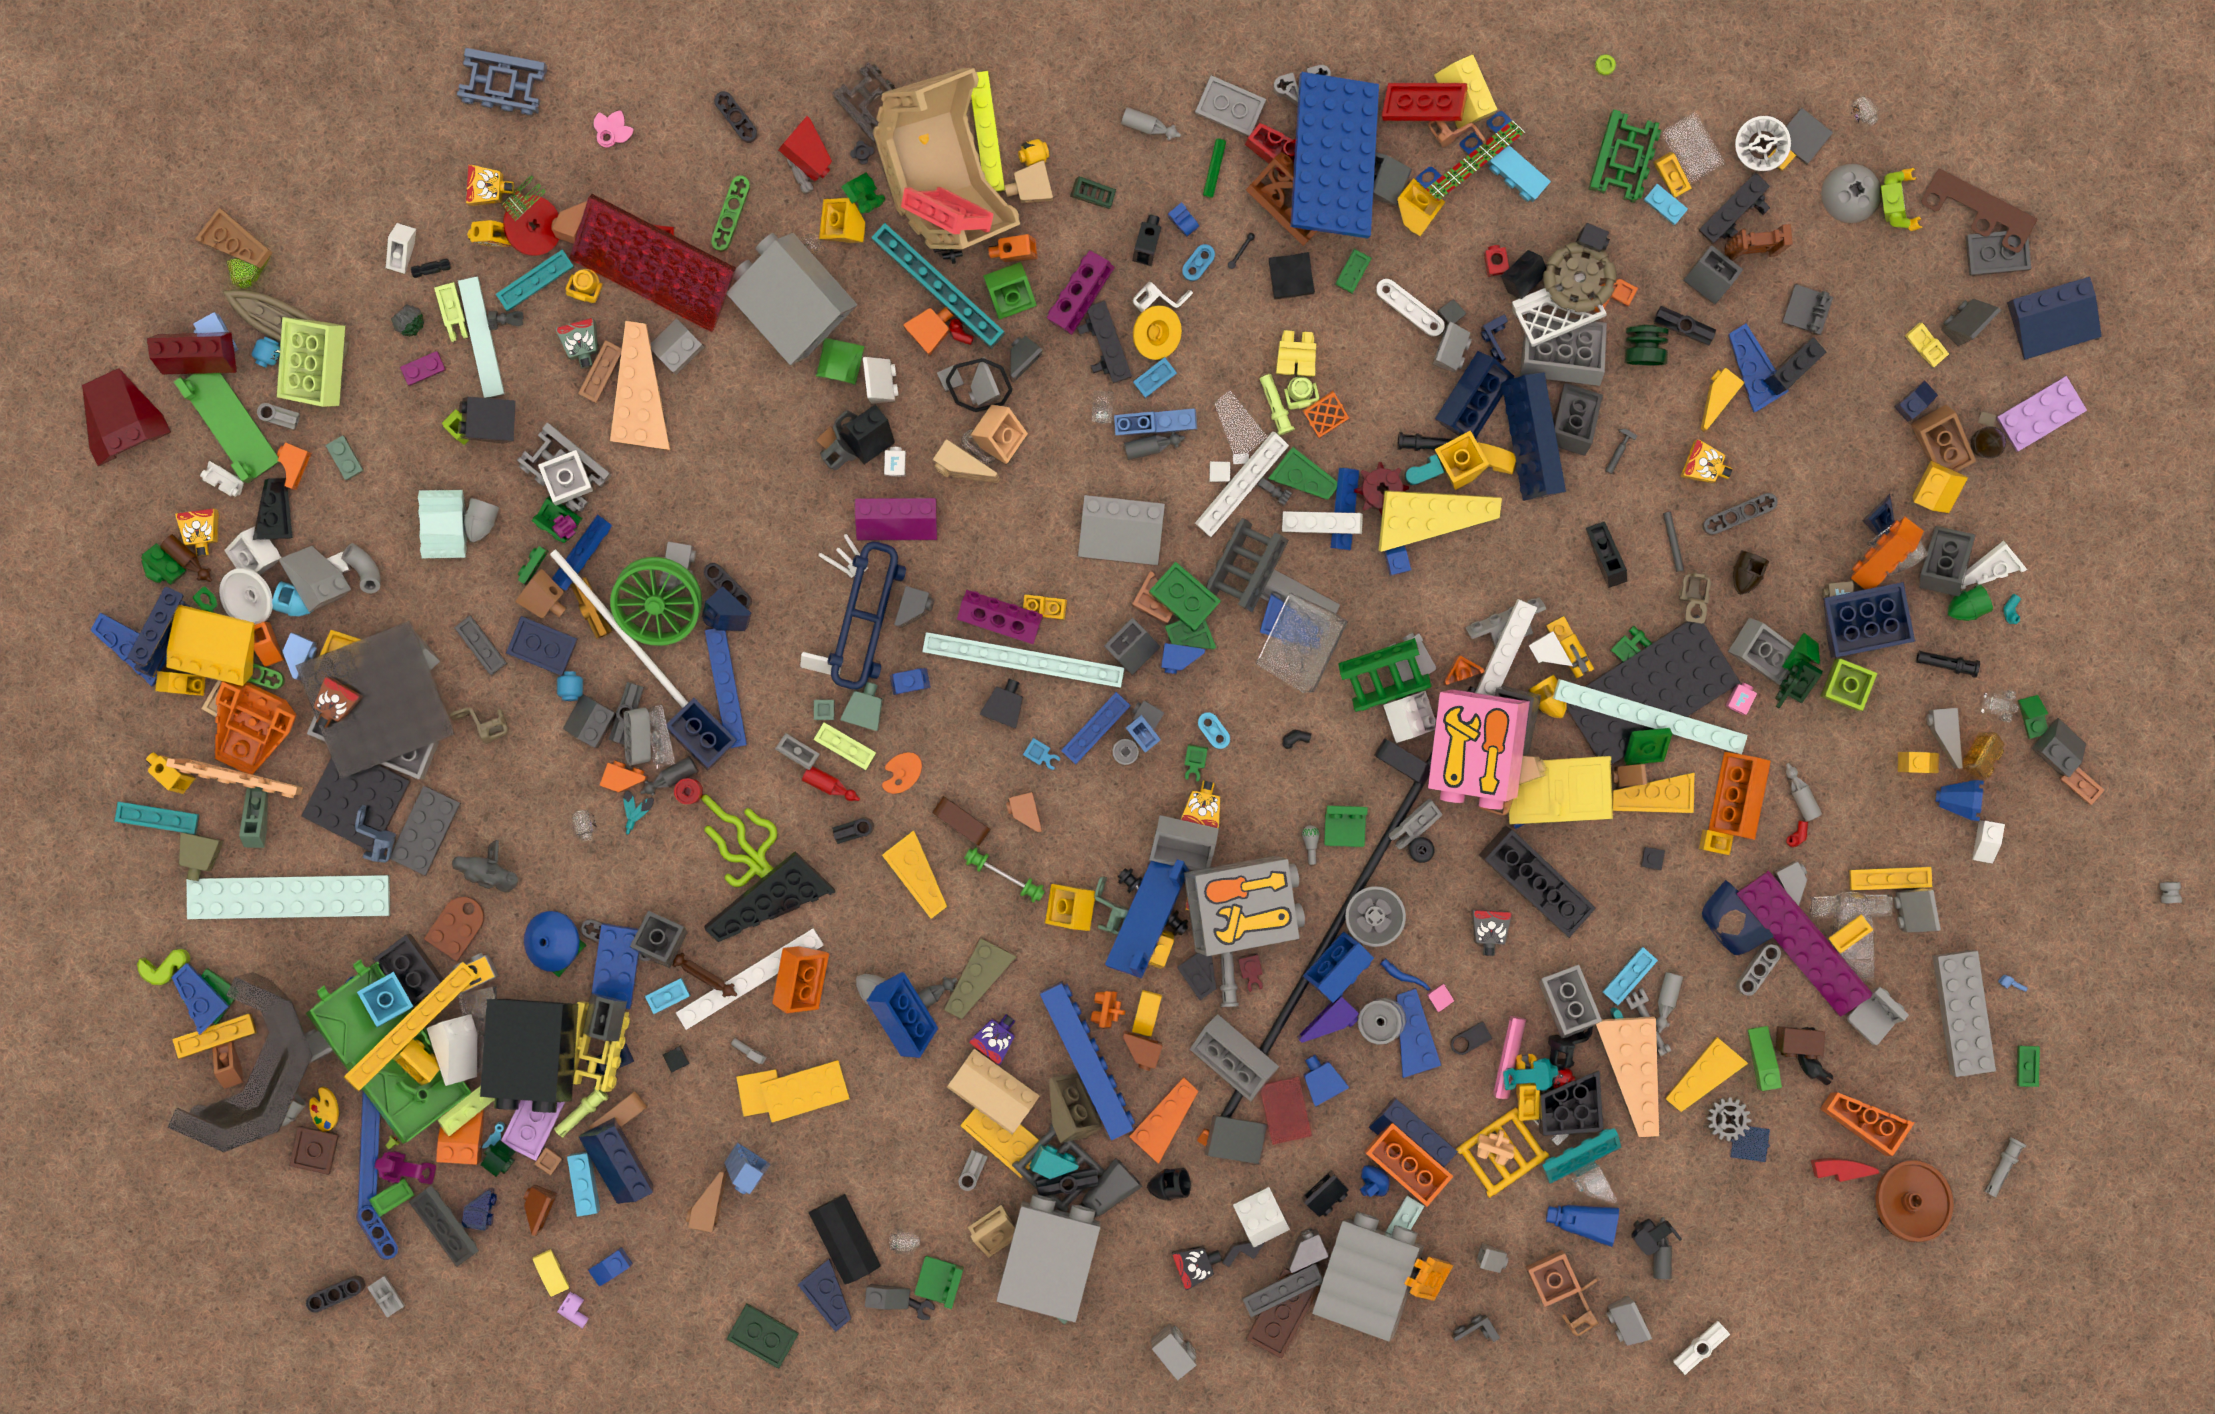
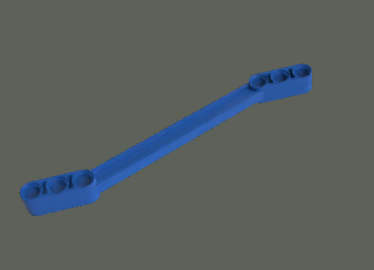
(368, 1177)

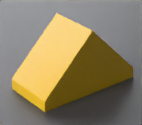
(1716, 842)

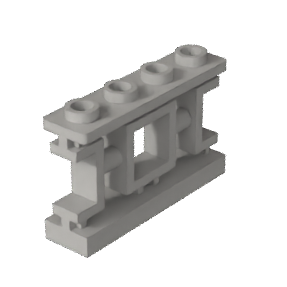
(547, 430)

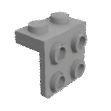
(1423, 660)
(1877, 1016)

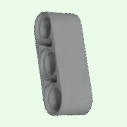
(637, 736)
(1767, 964)

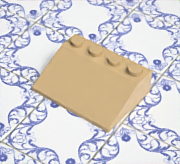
(959, 464)

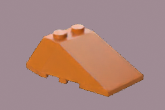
(249, 725)

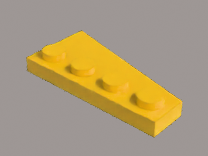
(1663, 795)
(1708, 1071)

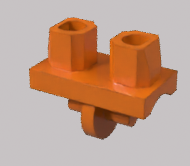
(1110, 1009)

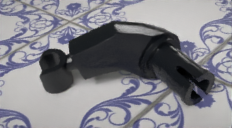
(1813, 1067)

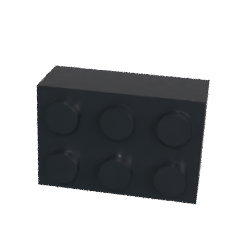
(411, 968)

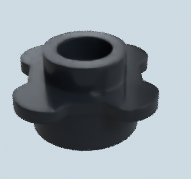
(860, 146)

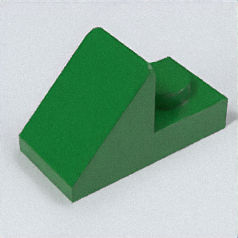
(1804, 649)
(2033, 715)

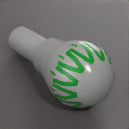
(1311, 836)

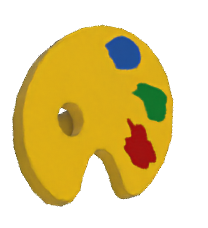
(324, 1113)

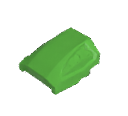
(840, 361)

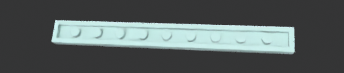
(1023, 660)
(1649, 716)

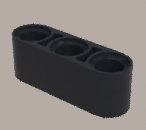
(723, 577)
(1403, 761)
(328, 1300)

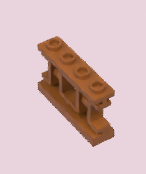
(1773, 242)

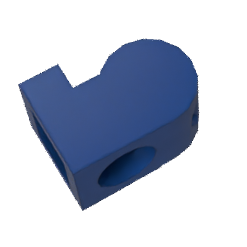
(1183, 219)

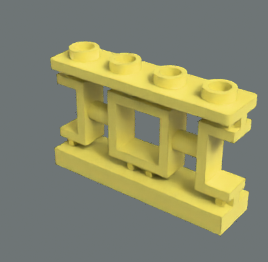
(610, 1055)

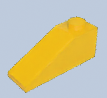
(1720, 393)

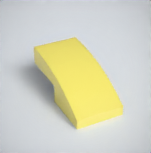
(1926, 344)
(550, 1272)

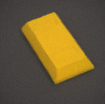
(1850, 934)

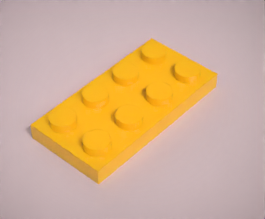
(804, 1091)
(999, 1141)

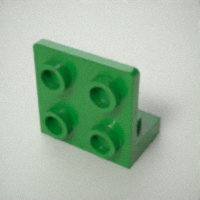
(1345, 826)
(939, 1281)

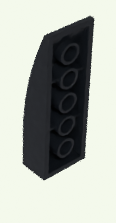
(1537, 881)

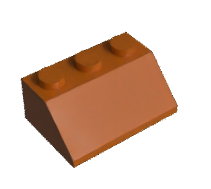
(800, 979)

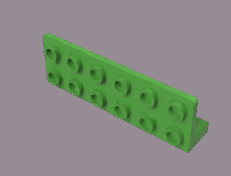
(229, 424)

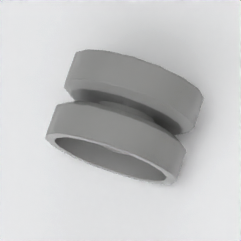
(1393, 1017)

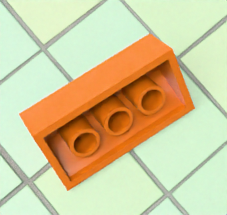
(1739, 795)
(1408, 1164)

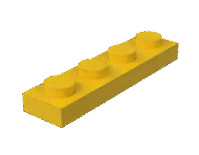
(1890, 878)
(215, 1036)

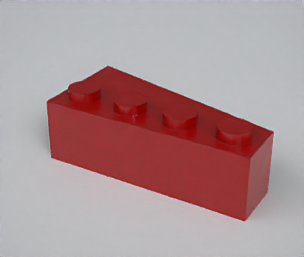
(1269, 143)

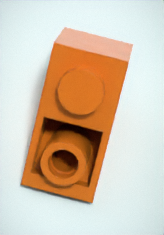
(266, 644)
(620, 778)

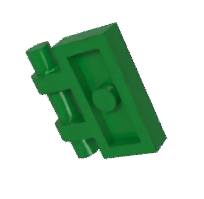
(862, 191)
(1627, 648)

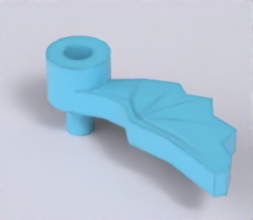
(496, 1136)

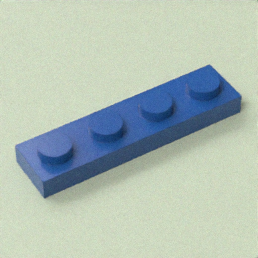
(1345, 503)
(583, 550)
(1095, 728)

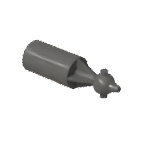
(1151, 445)
(671, 775)
(931, 994)
(1662, 1259)

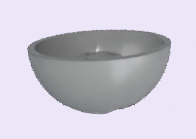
(1848, 203)
(1385, 906)

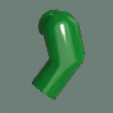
(151, 574)

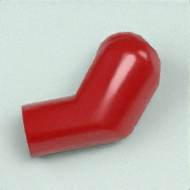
(958, 333)
(1799, 836)

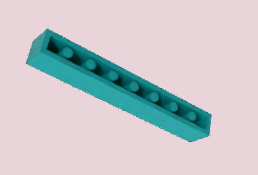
(938, 285)

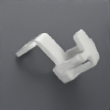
(1153, 293)

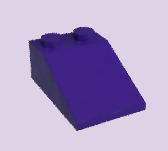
(1333, 1018)

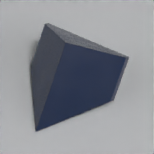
(1881, 516)

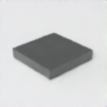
(1806, 135)

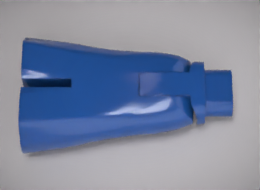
(1589, 1222)

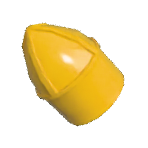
(1547, 704)

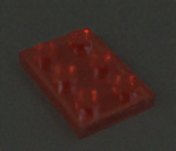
(1285, 1110)

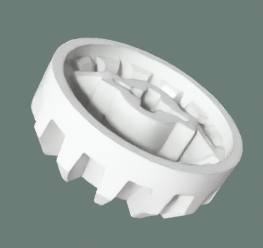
(1781, 139)

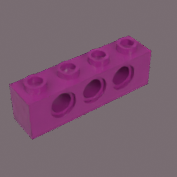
(1090, 288)
(990, 618)

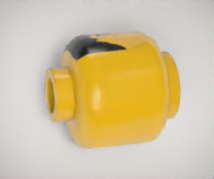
(1033, 152)

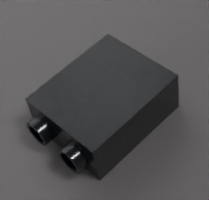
(529, 1053)

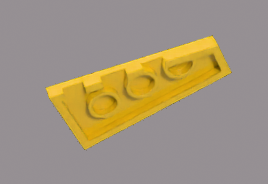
(915, 872)

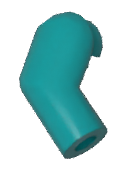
(2009, 609)

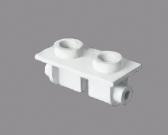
(229, 483)

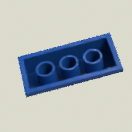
(902, 1015)

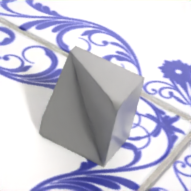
(955, 381)

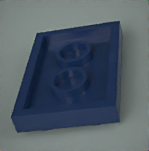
(541, 646)

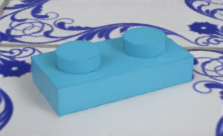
(1665, 204)
(667, 995)

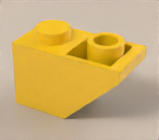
(180, 683)

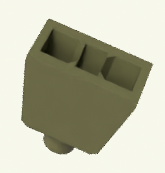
(198, 854)

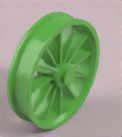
(656, 601)

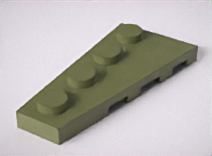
(980, 973)

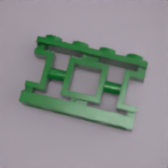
(1608, 151)

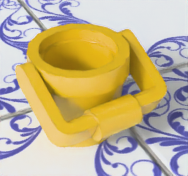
(585, 283)

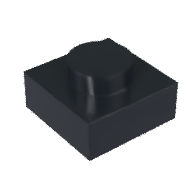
(1652, 858)

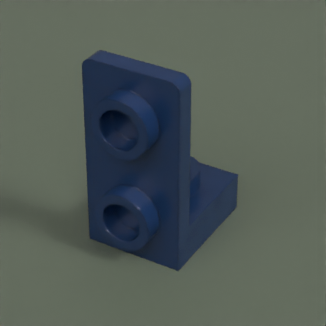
(1496, 326)

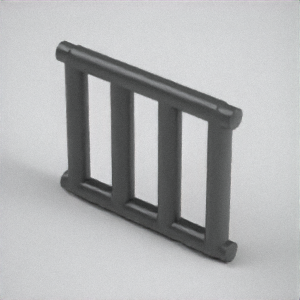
(1082, 1157)

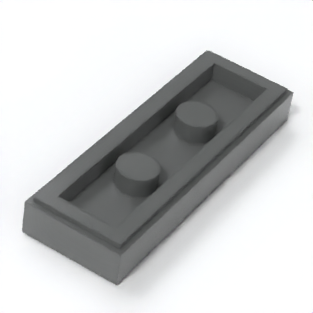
(480, 645)

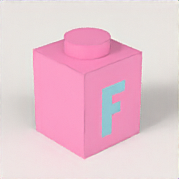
(1741, 698)

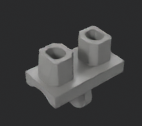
(386, 1296)

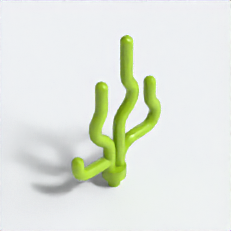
(756, 861)

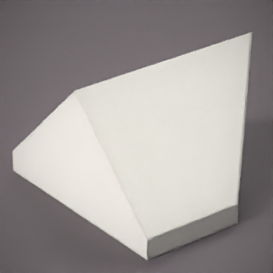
(1549, 650)

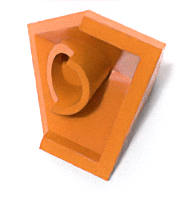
(1461, 669)

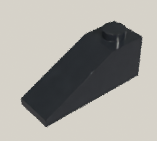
(1607, 555)

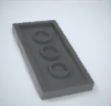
(424, 830)
(444, 1226)

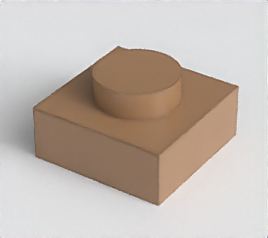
(548, 1161)

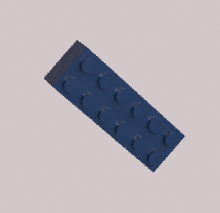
(1533, 436)

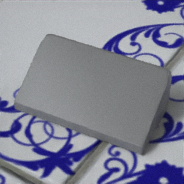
(797, 751)

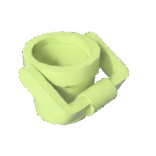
(1300, 390)

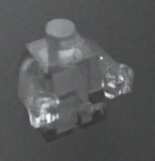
(2000, 705)

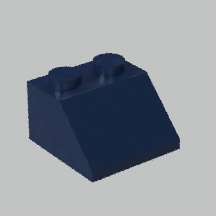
(725, 612)

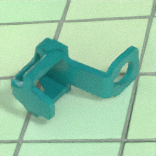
(1541, 1075)

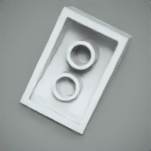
(879, 380)
(455, 1048)

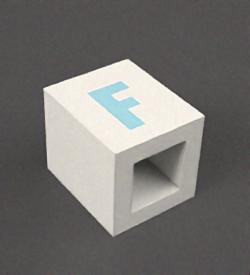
(895, 462)

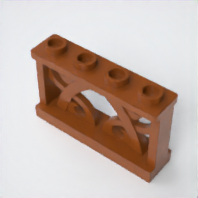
(1266, 195)

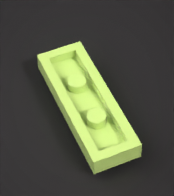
(844, 746)
(463, 1111)

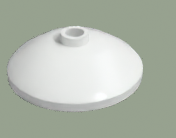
(246, 595)

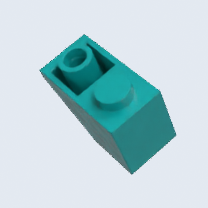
(1052, 1163)

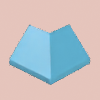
(385, 999)

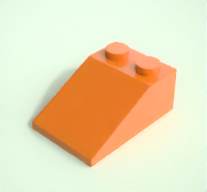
(464, 1144)

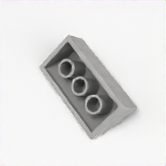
(1234, 1057)

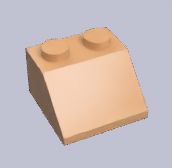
(999, 433)

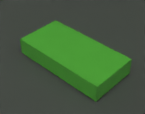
(391, 1197)

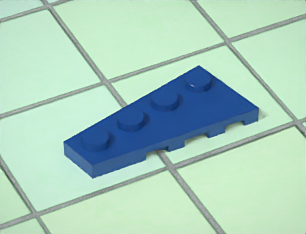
(1416, 1042)

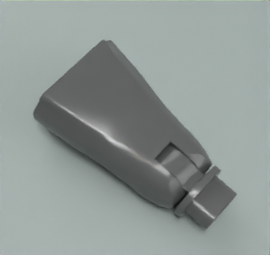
(1113, 1187)

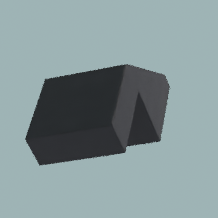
(1245, 1247)

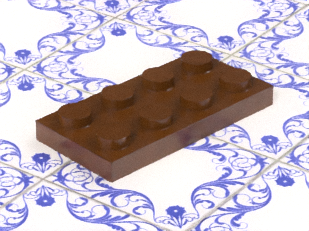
(1279, 1324)

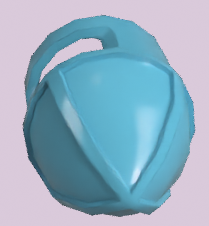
(289, 601)

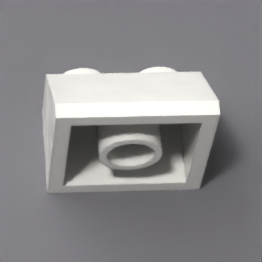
(252, 554)

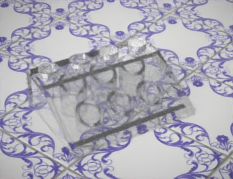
(1301, 643)

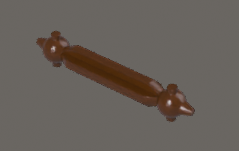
(704, 975)

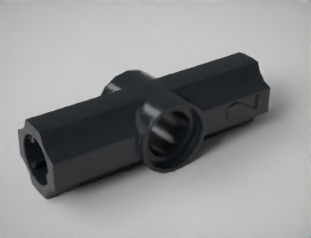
(1672, 320)
(1080, 1180)

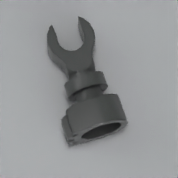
(514, 318)
(1275, 491)

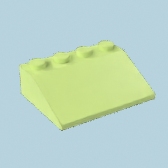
(311, 361)

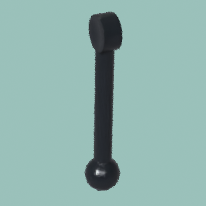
(1231, 265)

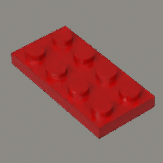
(1424, 102)

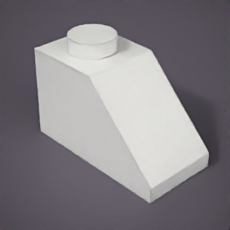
(400, 247)
(1988, 841)

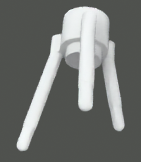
(852, 571)

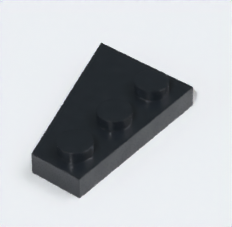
(274, 512)

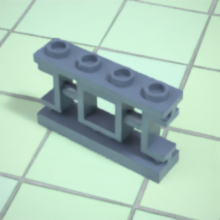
(505, 65)

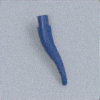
(1396, 973)

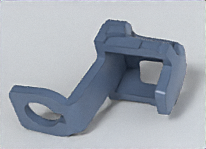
(382, 840)

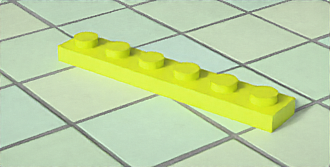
(987, 132)

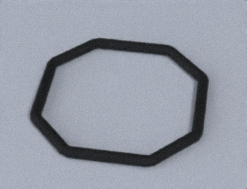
(974, 362)

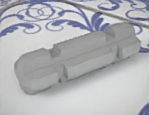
(801, 178)

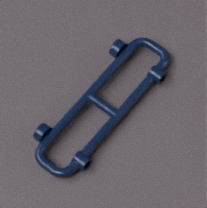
(895, 572)

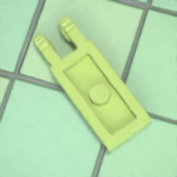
(451, 309)

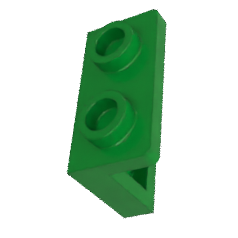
(549, 512)

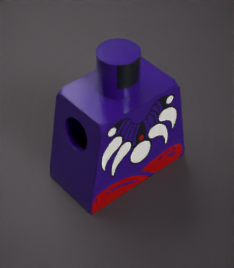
(994, 1038)

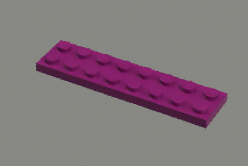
(1804, 943)

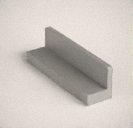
(1281, 586)

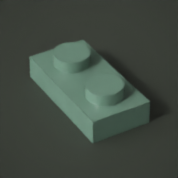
(344, 457)

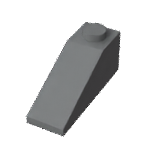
(1945, 728)

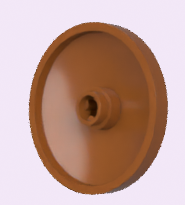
(1914, 1201)

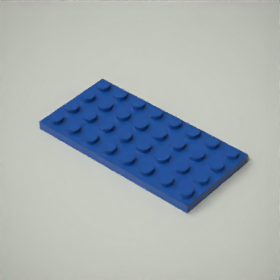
(1334, 155)

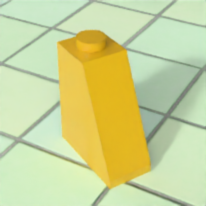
(1918, 762)

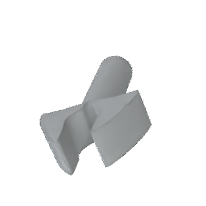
(752, 1054)

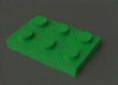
(1184, 596)

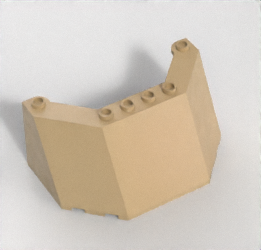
(946, 161)

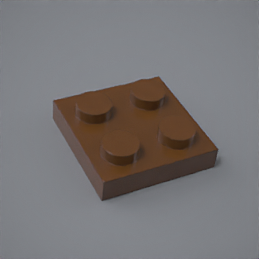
(314, 1150)

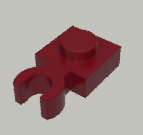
(1250, 969)

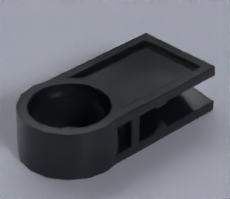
(1475, 1035)

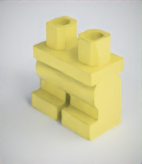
(1298, 353)

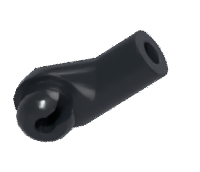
(1294, 736)

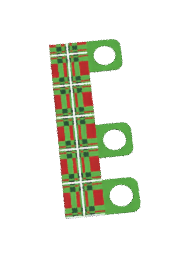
(517, 204)

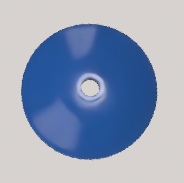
(560, 938)

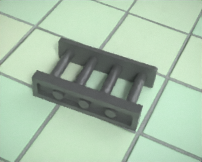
(1263, 572)

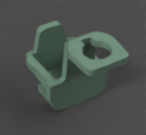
(1117, 913)

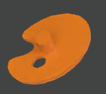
(904, 767)

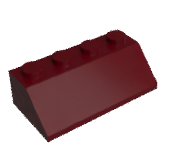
(192, 353)

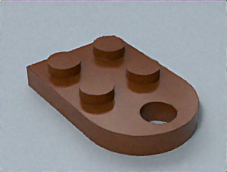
(455, 928)

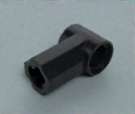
(851, 830)

